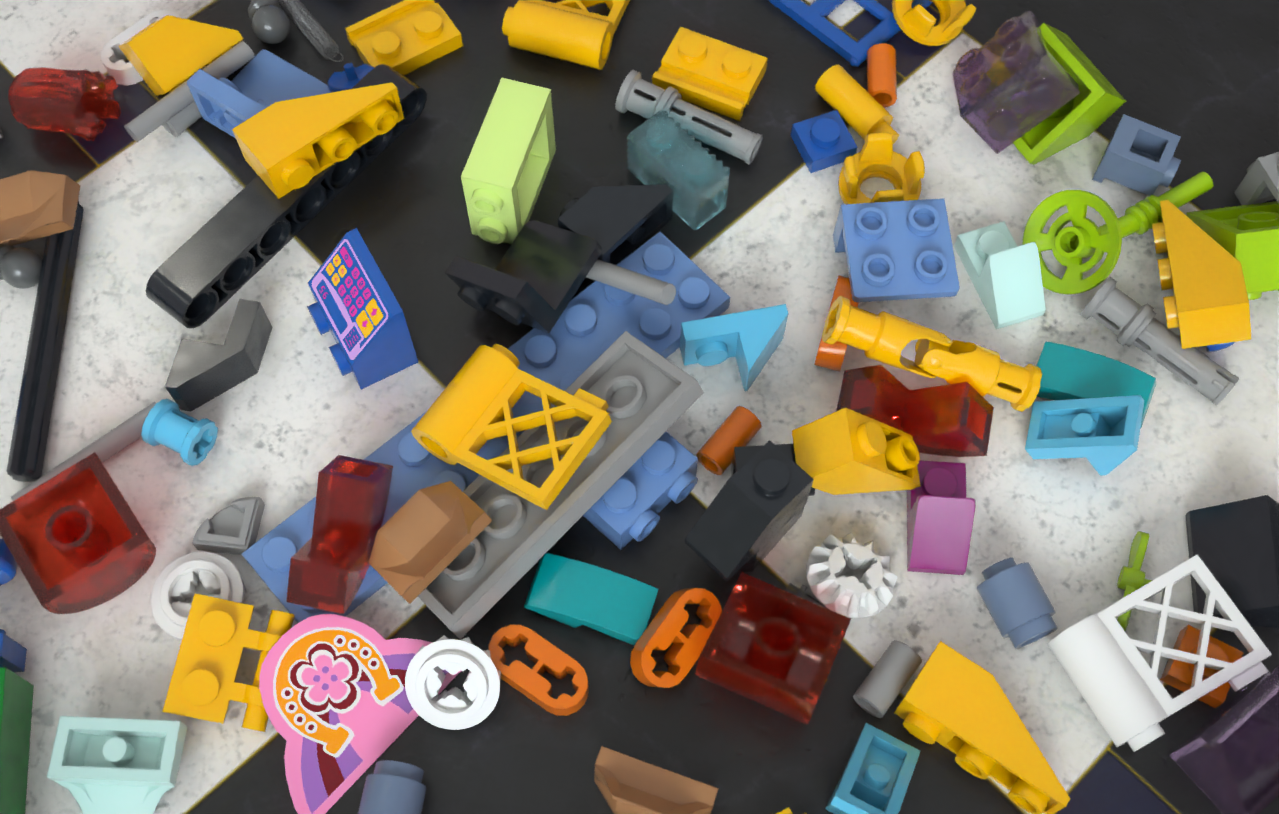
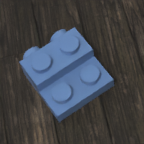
(636, 498)

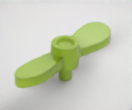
(1132, 577)

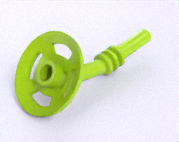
(1087, 238)

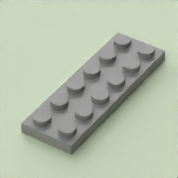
(643, 400)

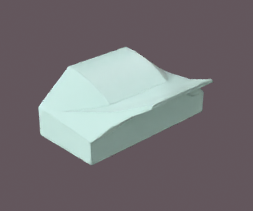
(117, 762)

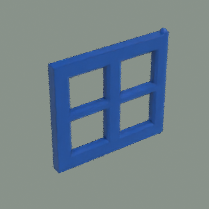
(813, 19)

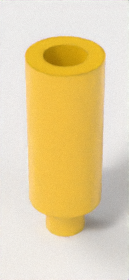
(854, 103)

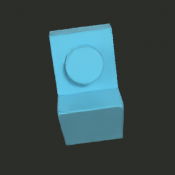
(744, 335)
(1089, 428)
(874, 775)

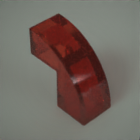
(940, 418)
(346, 522)

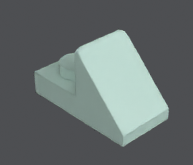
(1003, 274)

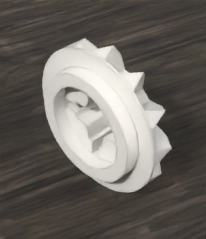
(180, 581)
(848, 594)
(452, 708)

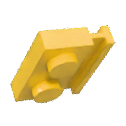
(405, 35)
(710, 72)

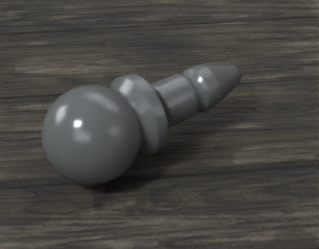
(268, 21)
(19, 266)

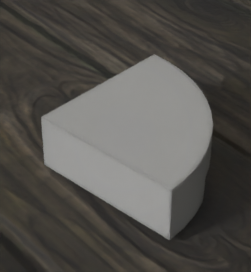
(232, 528)

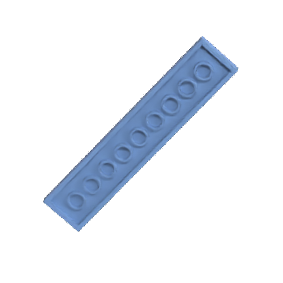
(559, 357)

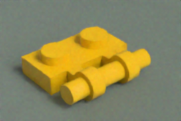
(211, 657)

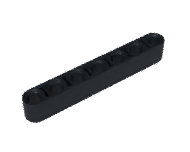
(258, 224)

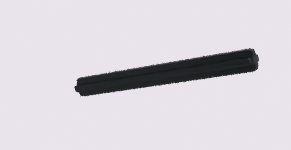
(43, 354)

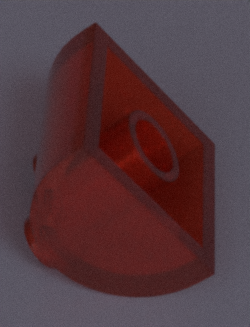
(77, 539)
(773, 648)

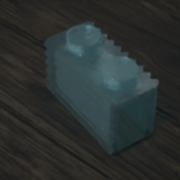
(669, 156)

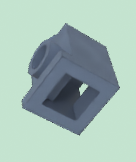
(1139, 156)

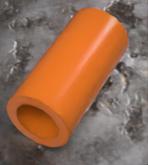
(882, 74)
(733, 432)

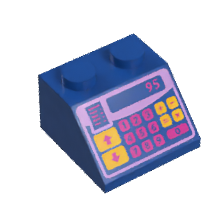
(360, 314)

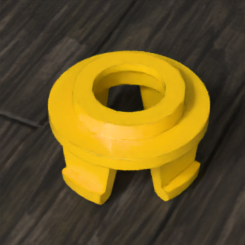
(919, 23)
(880, 160)

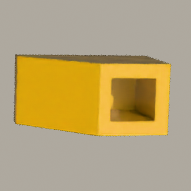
(175, 49)
(856, 454)

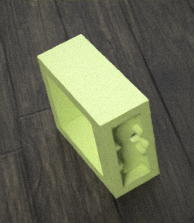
(509, 161)

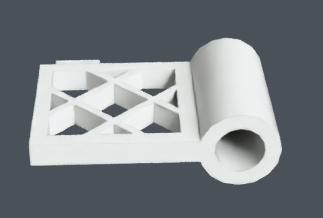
(1121, 683)

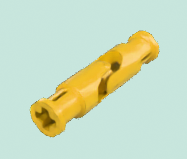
(936, 354)

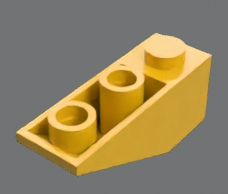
(309, 134)
(1206, 283)
(974, 719)

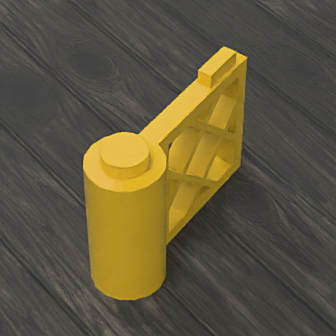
(564, 29)
(474, 412)

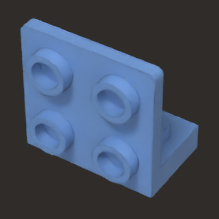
(253, 89)
(897, 250)

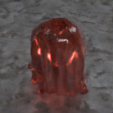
(64, 100)

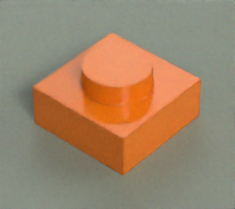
(1180, 673)

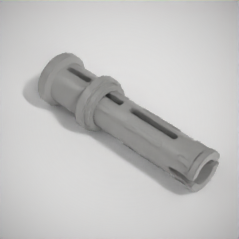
(648, 99)
(1138, 326)

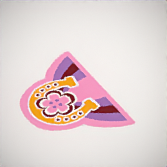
(336, 702)

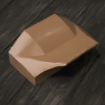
(36, 206)
(426, 537)
(643, 788)

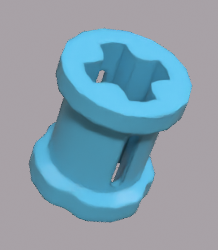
(179, 432)

